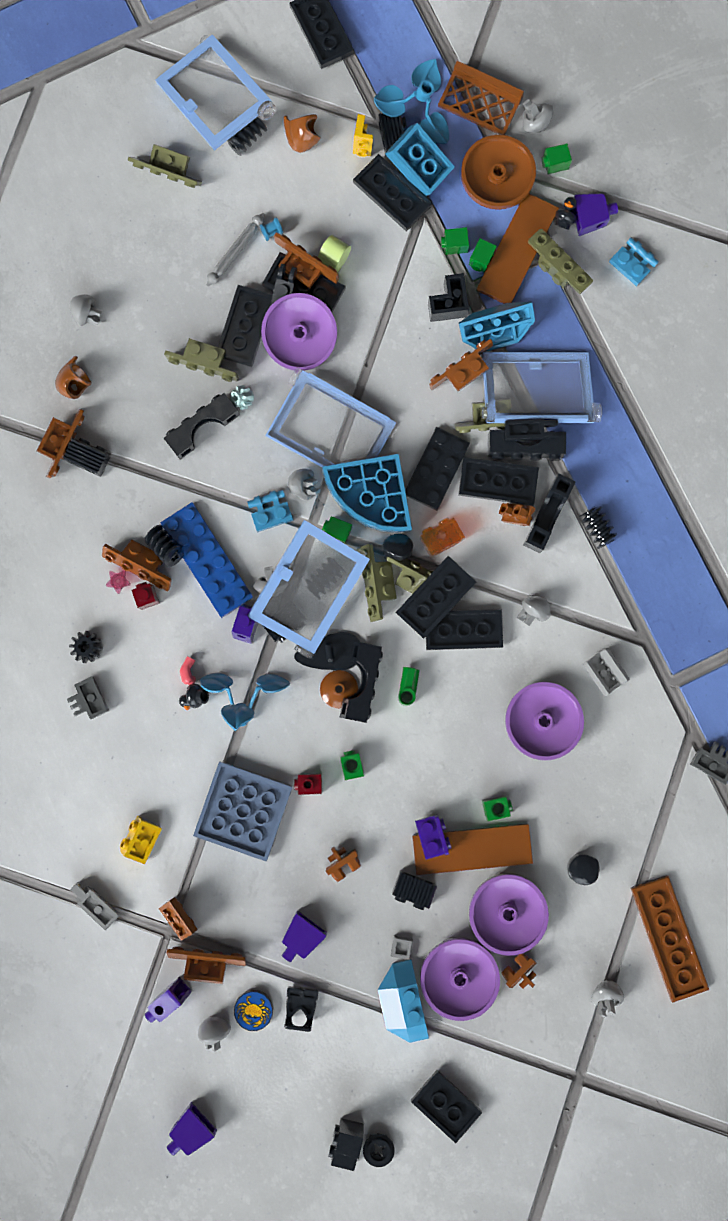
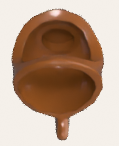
(301, 132)
(69, 375)

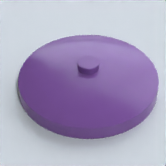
(299, 331)
(544, 721)
(508, 914)
(460, 979)

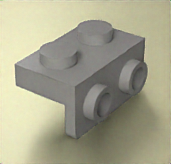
(606, 671)

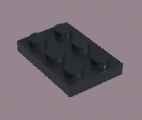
(446, 1106)

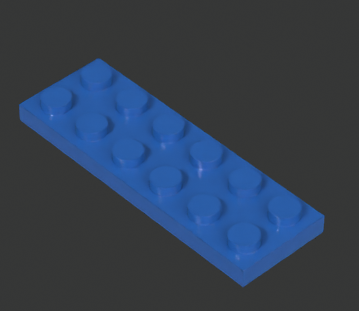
(207, 560)

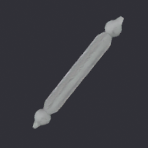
(235, 249)

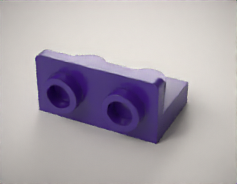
(432, 837)

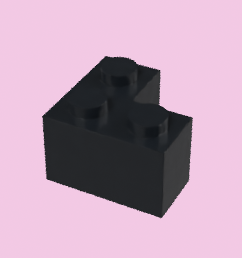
(452, 303)
(346, 1144)

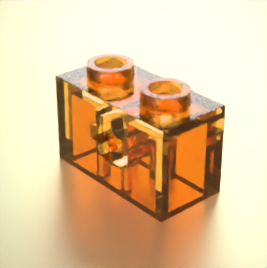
(436, 546)

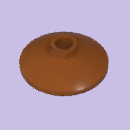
(329, 683)

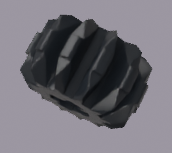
(88, 653)

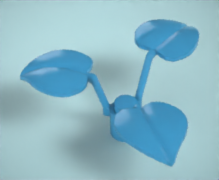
(428, 80)
(240, 714)

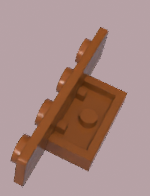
(307, 266)
(465, 370)
(56, 439)
(138, 561)
(205, 966)

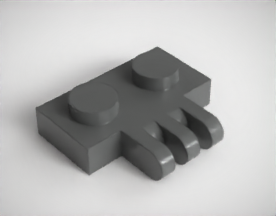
(88, 699)
(712, 762)

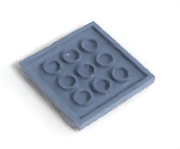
(242, 811)

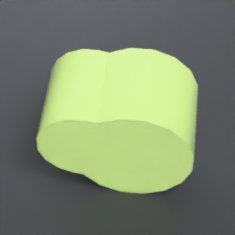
(334, 252)

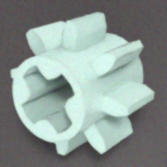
(242, 397)

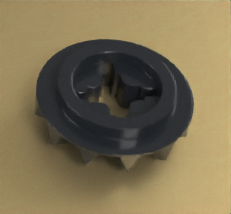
(376, 1159)

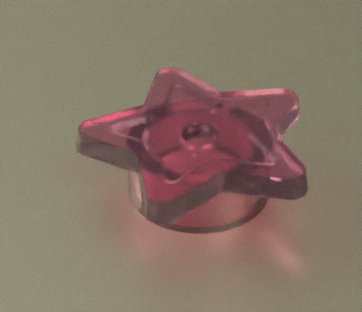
(118, 586)

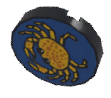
(253, 1010)

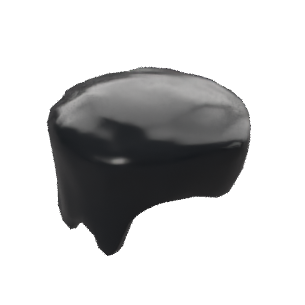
(398, 547)
(583, 869)

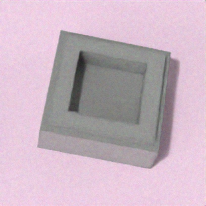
(401, 947)

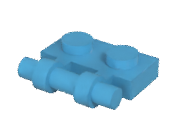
(629, 265)
(271, 516)

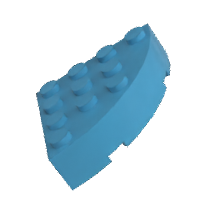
(371, 492)

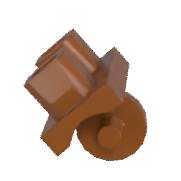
(516, 514)
(350, 859)
(514, 977)

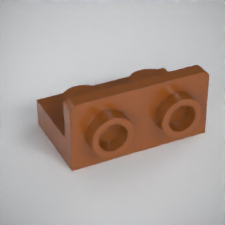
(178, 918)

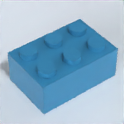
(420, 159)

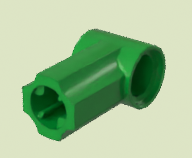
(408, 684)

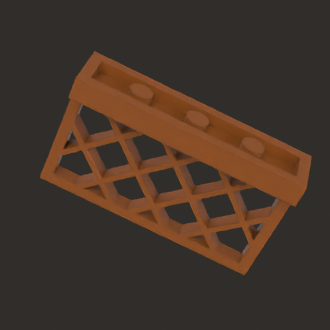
(483, 82)

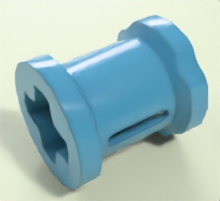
(271, 228)

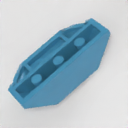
(501, 324)
(402, 1003)

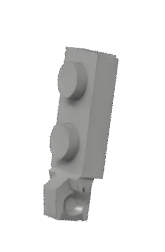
(95, 905)

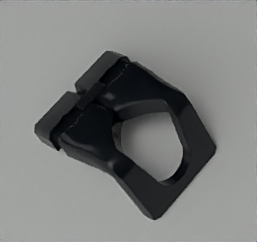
(302, 1000)

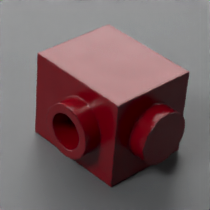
(145, 596)
(308, 784)

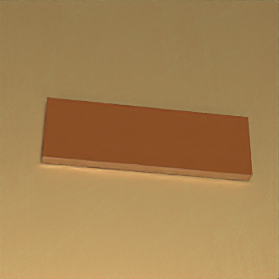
(514, 252)
(478, 850)
(669, 939)

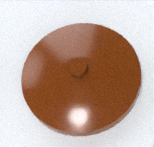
(498, 172)

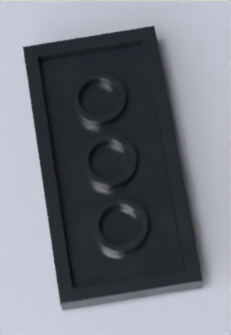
(322, 31)
(392, 192)
(322, 289)
(244, 325)
(436, 468)
(498, 481)
(436, 597)
(467, 630)

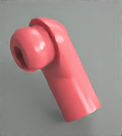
(185, 671)

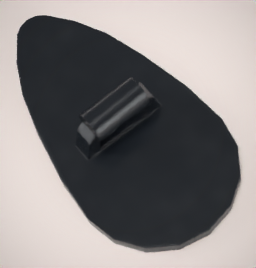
(332, 653)

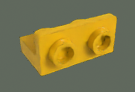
(362, 141)
(140, 840)

